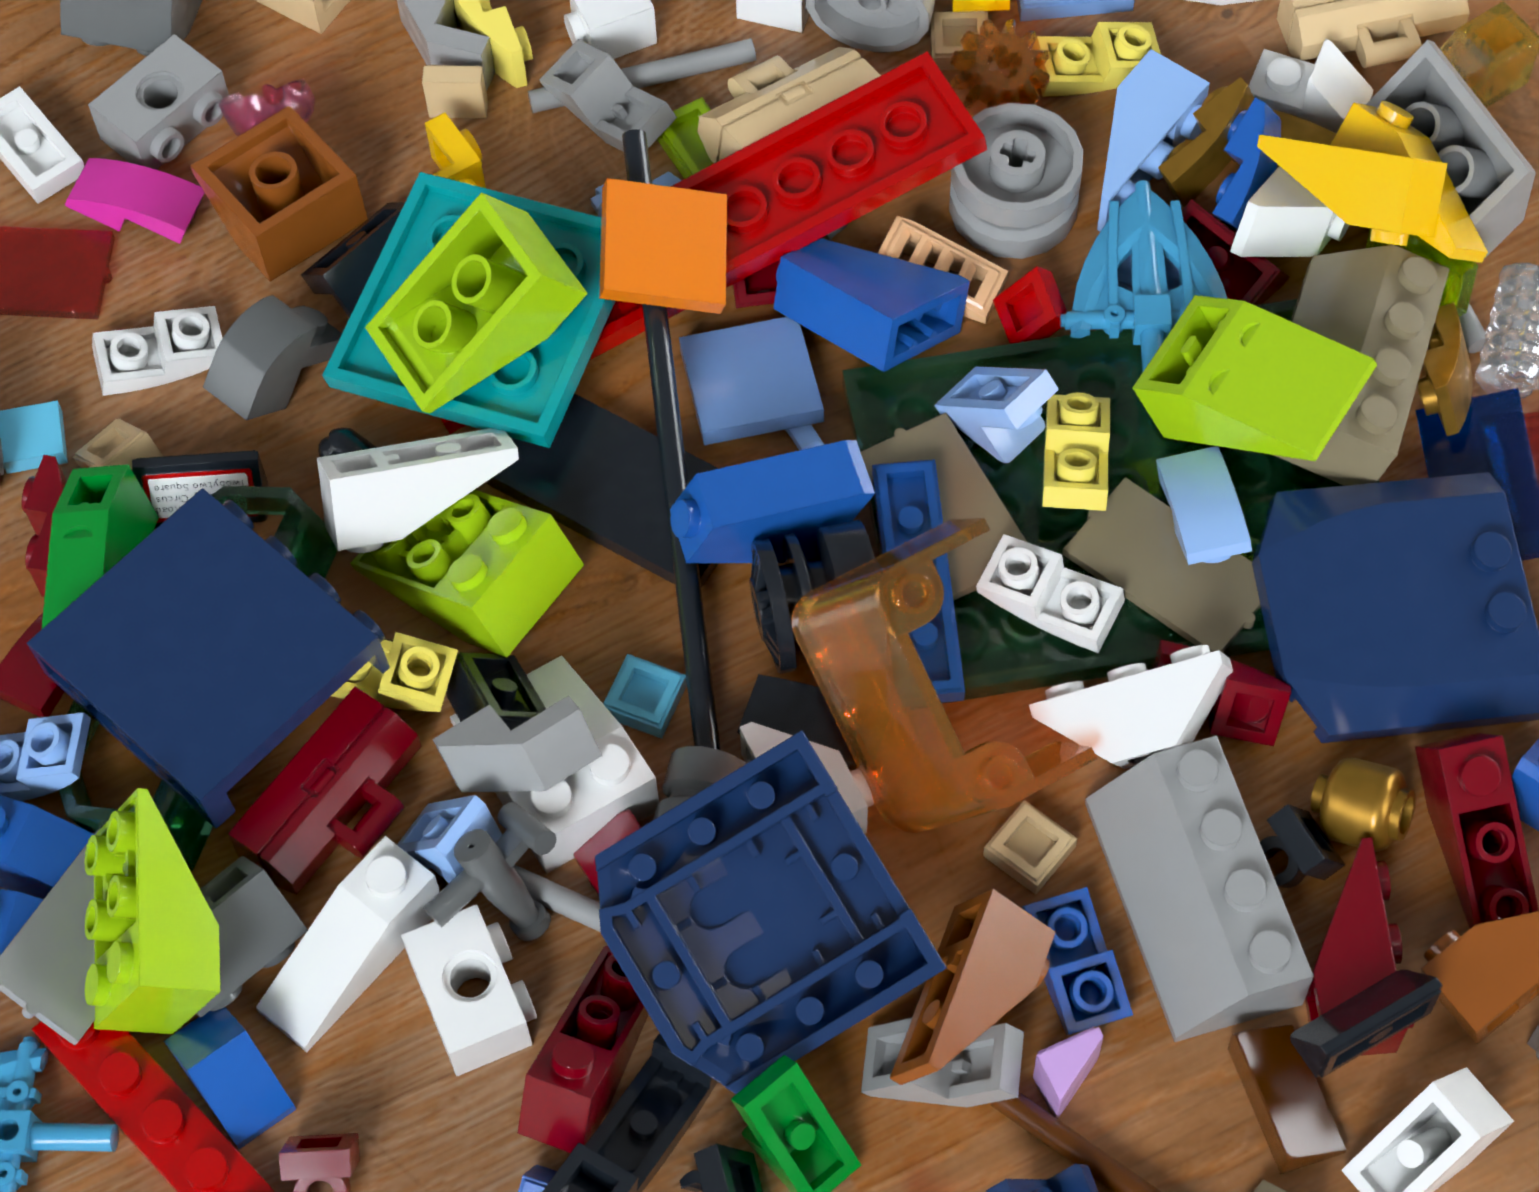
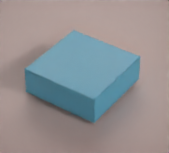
(30, 434)
(645, 695)

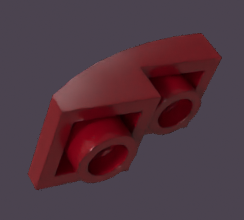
(38, 502)

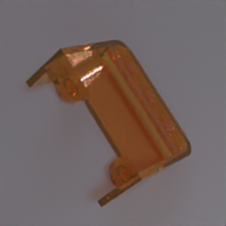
(887, 705)

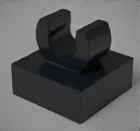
(1305, 845)
(723, 1170)

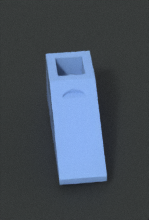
(1148, 122)

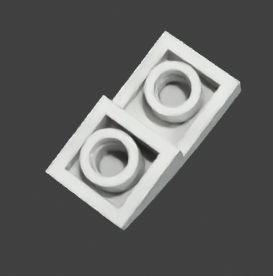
(147, 357)
(1048, 595)

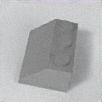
(1480, 156)

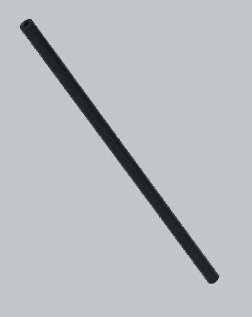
(674, 482)

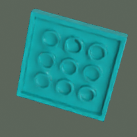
(529, 392)

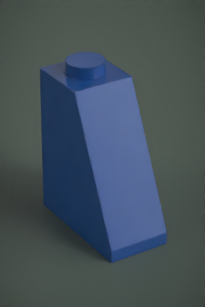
(869, 301)
(770, 498)

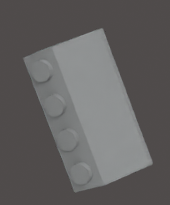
(1199, 891)

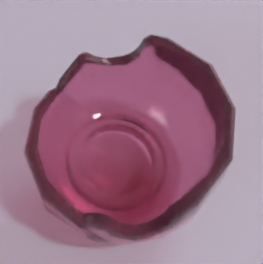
(250, 110)

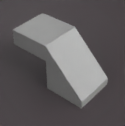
(435, 35)
(603, 97)
(533, 756)
(977, 1076)

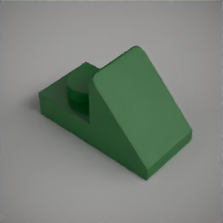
(794, 1130)

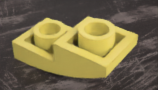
(508, 44)
(1096, 61)
(1076, 452)
(415, 677)

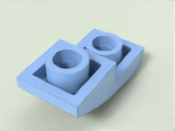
(1204, 506)
(43, 756)

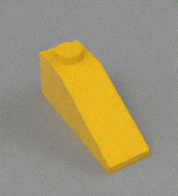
(1389, 132)
(1364, 187)

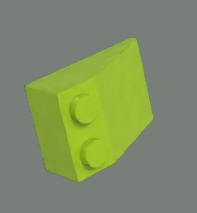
(474, 303)

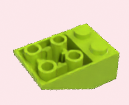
(1250, 381)
(478, 569)
(147, 926)

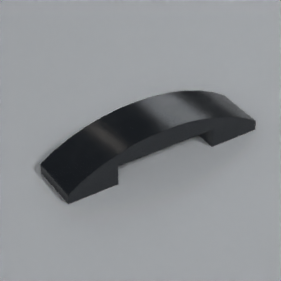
(638, 1129)

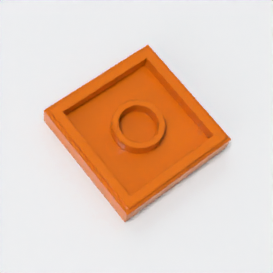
(663, 246)

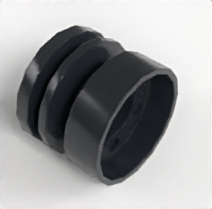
(779, 588)

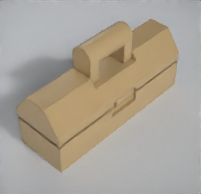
(1373, 28)
(778, 95)

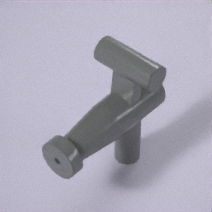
(491, 870)

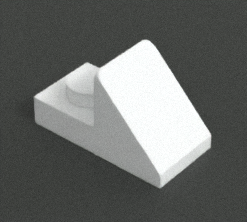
(1309, 90)

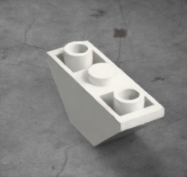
(1138, 708)

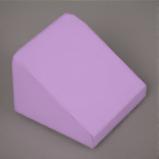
(1064, 1067)

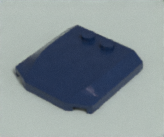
(1399, 607)
(759, 918)

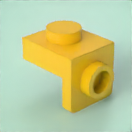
(454, 151)

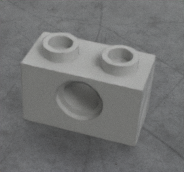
(160, 104)

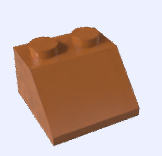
(281, 192)

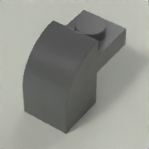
(264, 356)

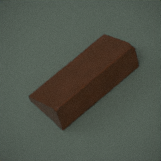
(1285, 1098)

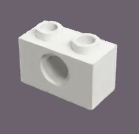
(470, 1027)

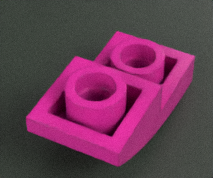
(123, 190)

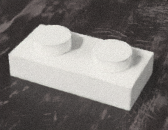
(35, 148)

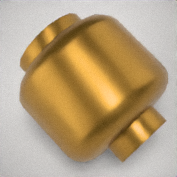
(1363, 802)

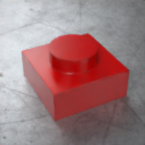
(1031, 307)

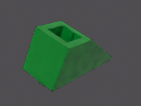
(92, 529)

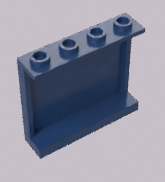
(206, 650)

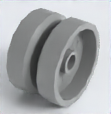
(873, 23)
(1023, 188)

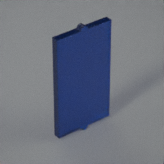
(1492, 442)

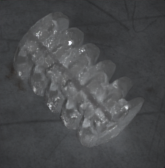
(1512, 336)

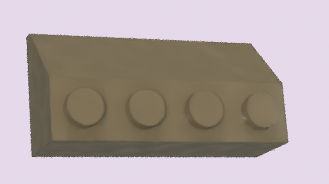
(1386, 308)

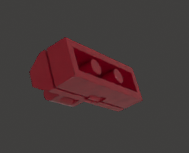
(323, 788)

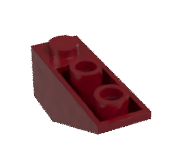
(1478, 825)
(1358, 943)
(583, 1059)

